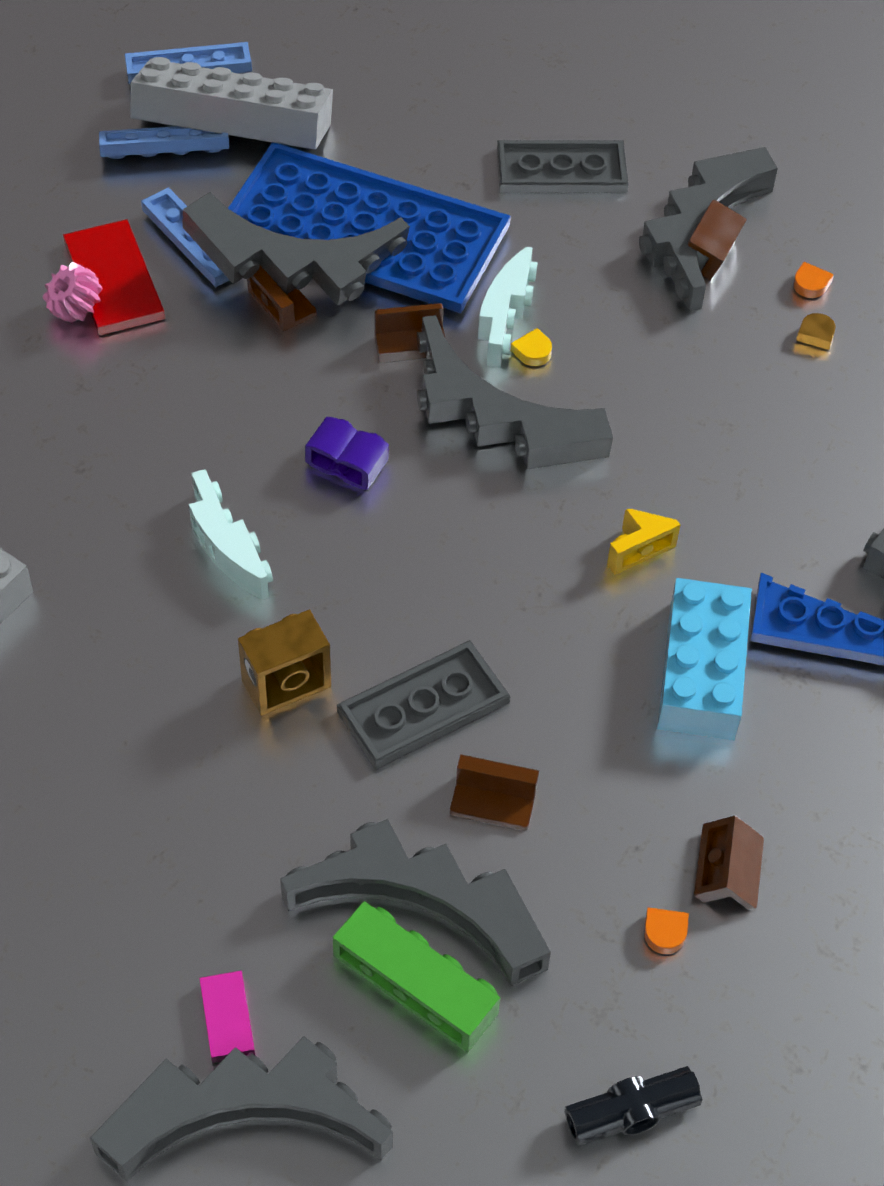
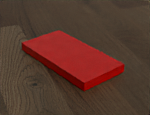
(127, 290)

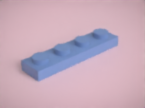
(231, 56)
(151, 141)
(167, 213)

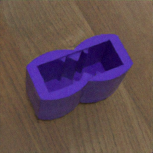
(347, 453)

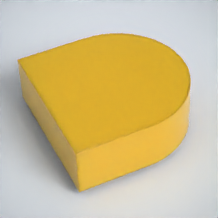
(533, 348)

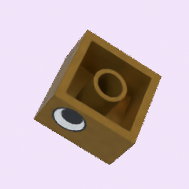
(285, 662)

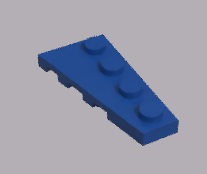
(804, 623)

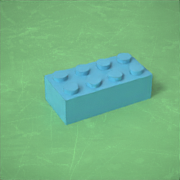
(705, 659)

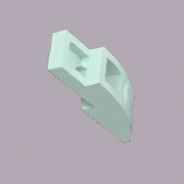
(505, 303)
(227, 541)

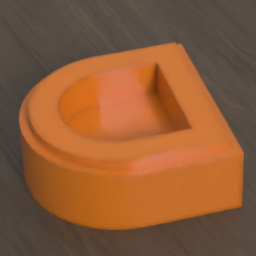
(811, 281)
(665, 930)

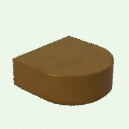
(817, 330)

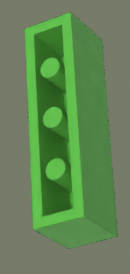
(417, 975)

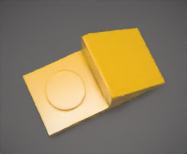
(643, 539)

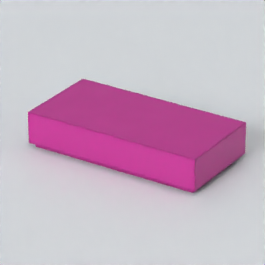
(226, 1015)

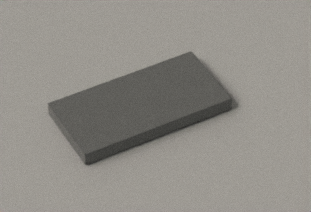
(562, 166)
(423, 704)

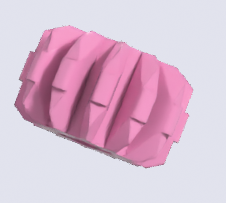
(72, 292)

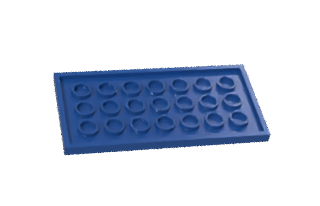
(330, 200)

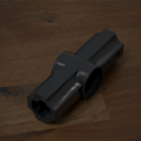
(633, 1105)

